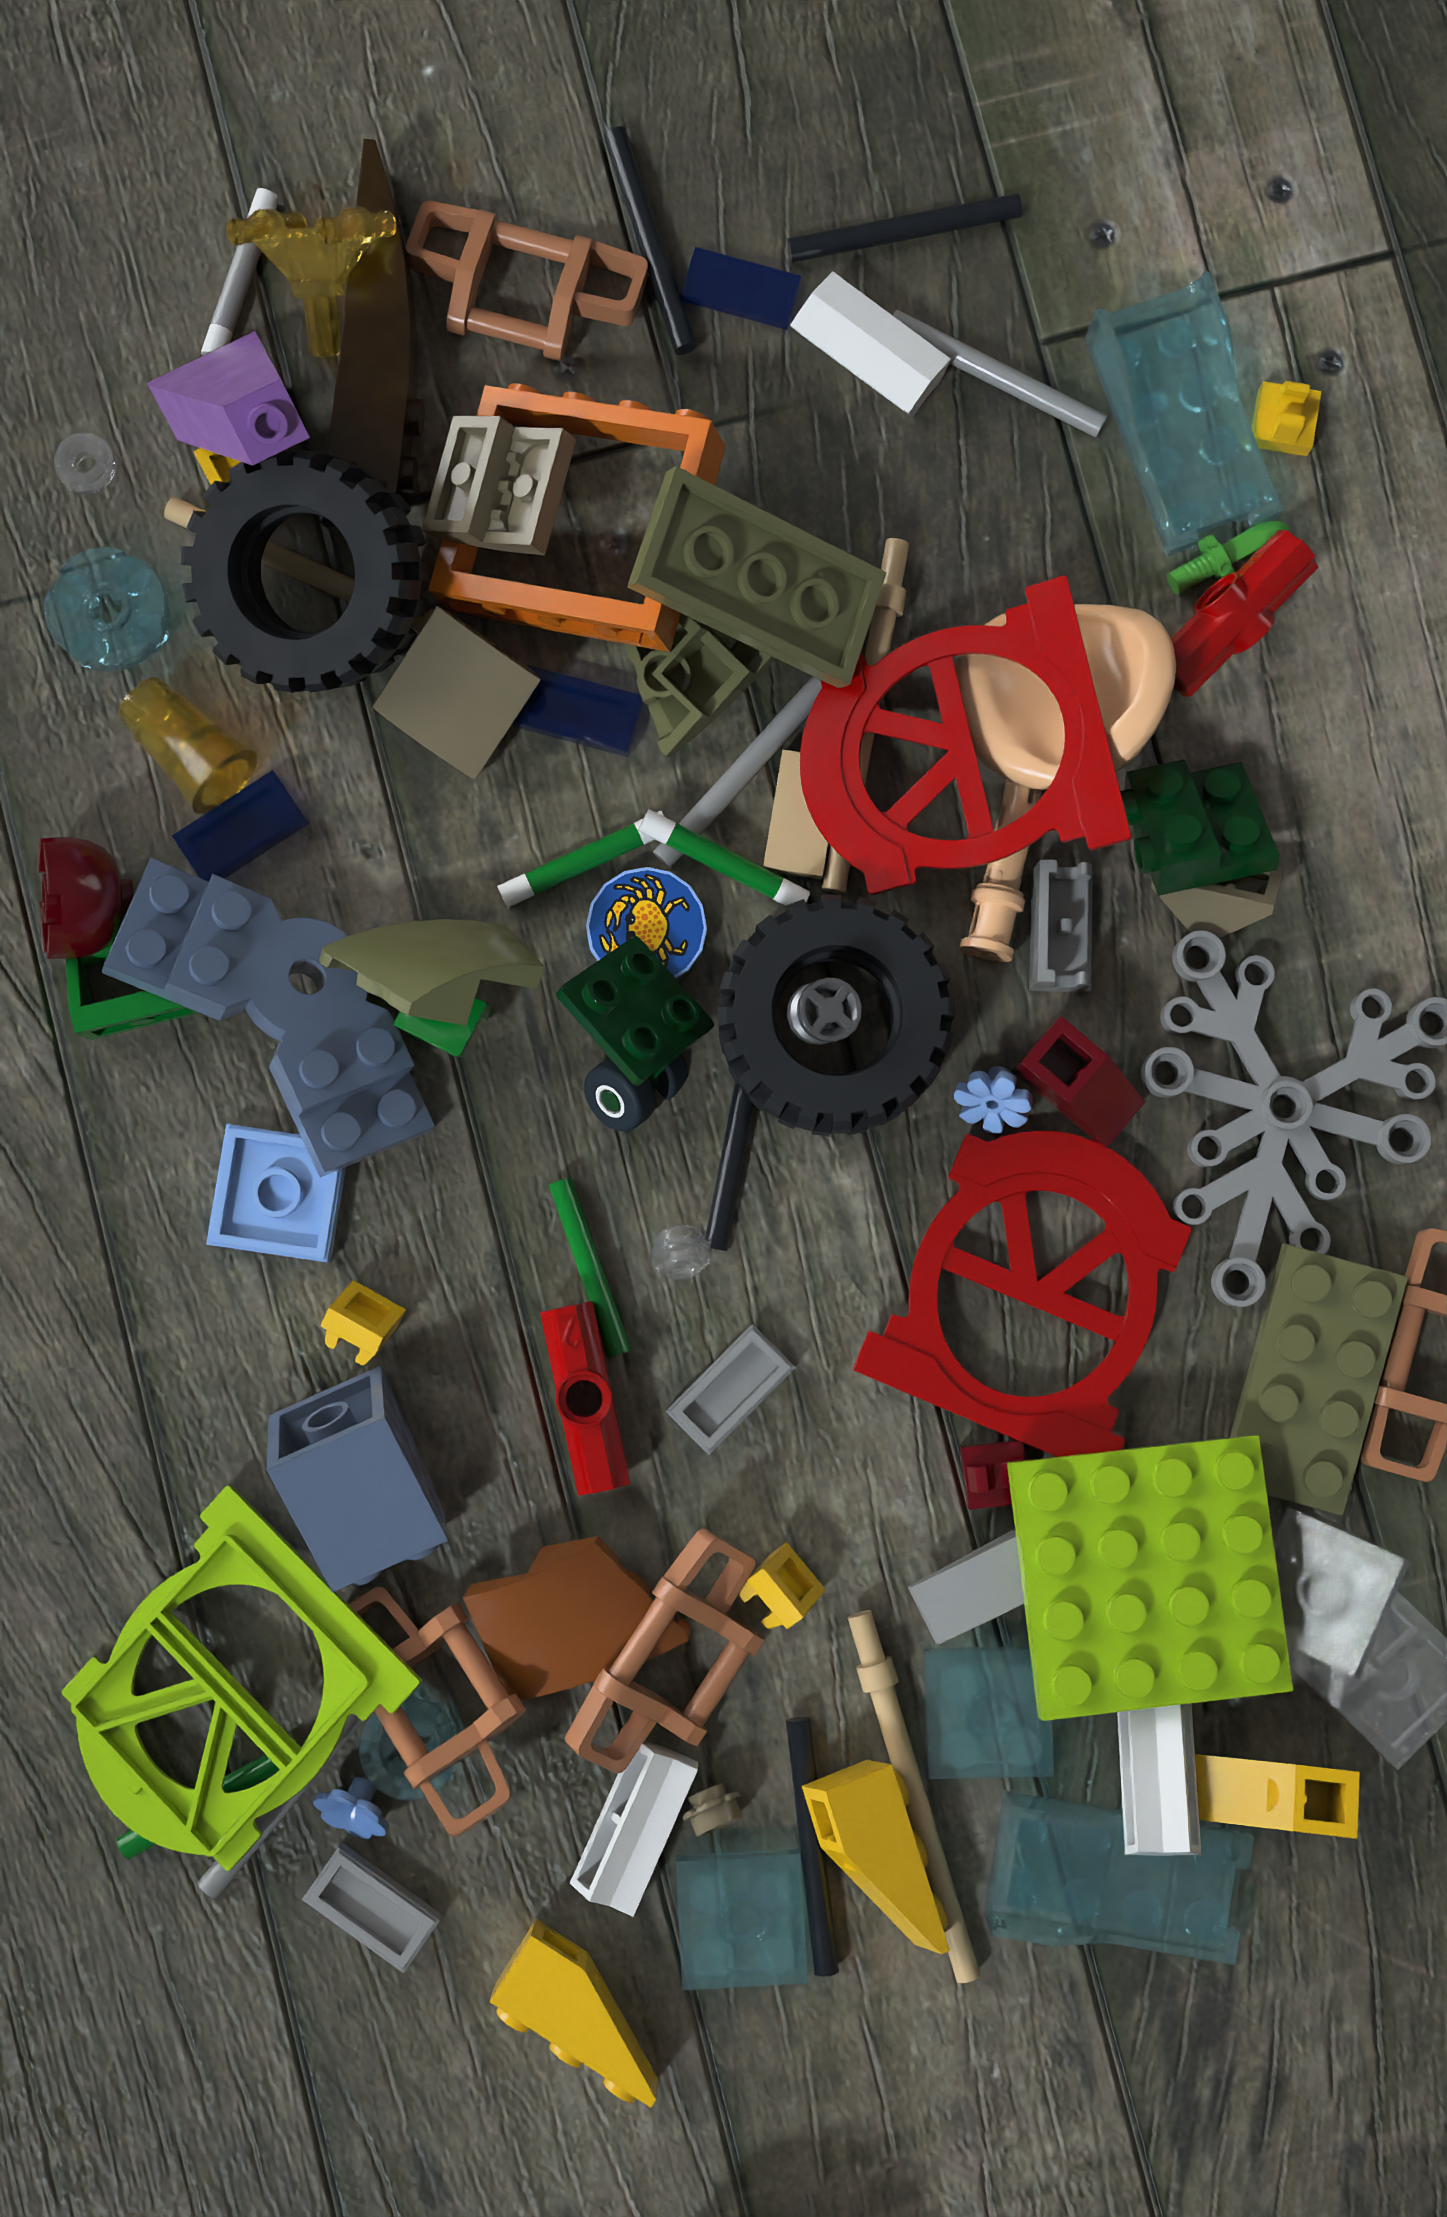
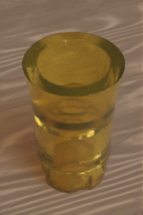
(187, 744)

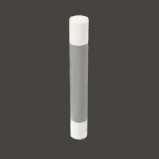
(236, 282)

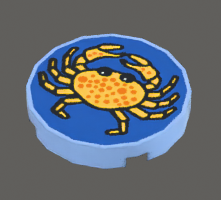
(654, 908)

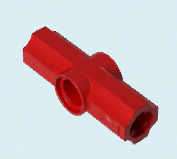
(1239, 609)
(591, 1439)

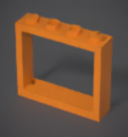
(558, 610)

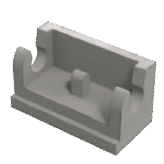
(1060, 927)

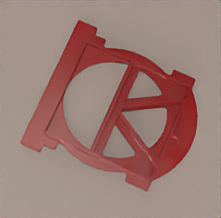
(1077, 804)
(1138, 1226)

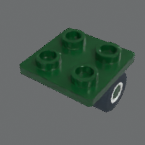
(641, 1024)

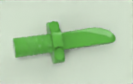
(1218, 558)

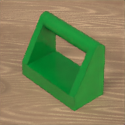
(116, 1014)

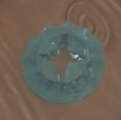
(376, 1746)

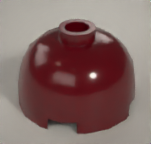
(79, 897)

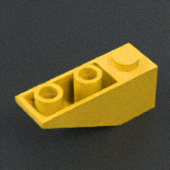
(1278, 1795)
(870, 1837)
(564, 1999)

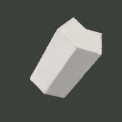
(871, 343)
(1159, 1781)
(634, 1827)

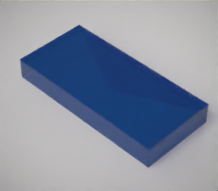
(741, 288)

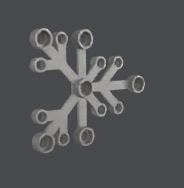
(1265, 1175)

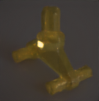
(314, 259)

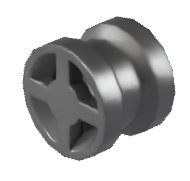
(834, 1003)

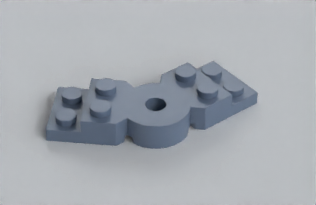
(230, 952)

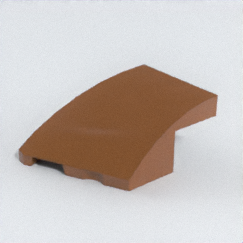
(563, 1618)

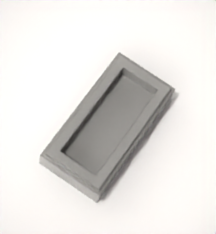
(730, 1389)
(372, 1907)

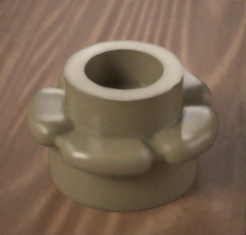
(712, 1810)

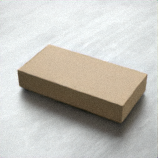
(793, 838)

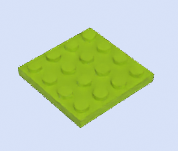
(1149, 1577)

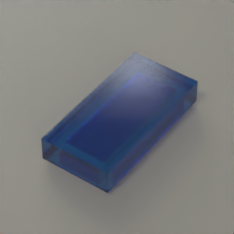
(581, 712)
(241, 828)

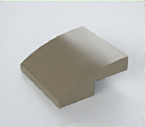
(499, 484)
(456, 692)

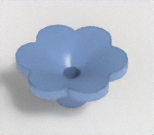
(352, 1809)

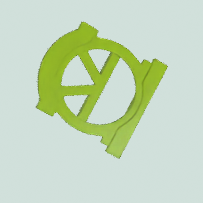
(206, 1820)

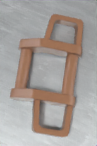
(568, 299)
(1397, 1367)
(647, 1705)
(502, 1708)

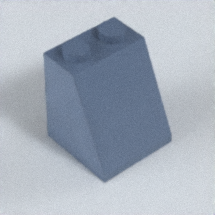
(354, 1480)

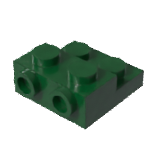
(1196, 825)

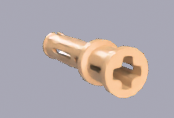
(999, 894)

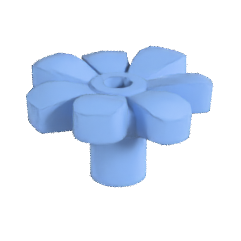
(993, 1099)

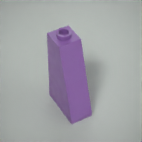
(231, 403)

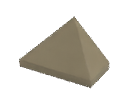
(1227, 904)

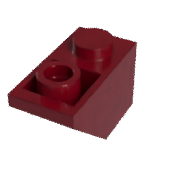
(1080, 1081)

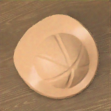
(1019, 721)

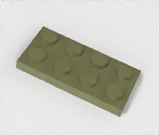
(756, 578)
(1317, 1373)

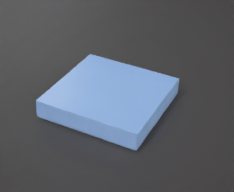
(273, 1197)

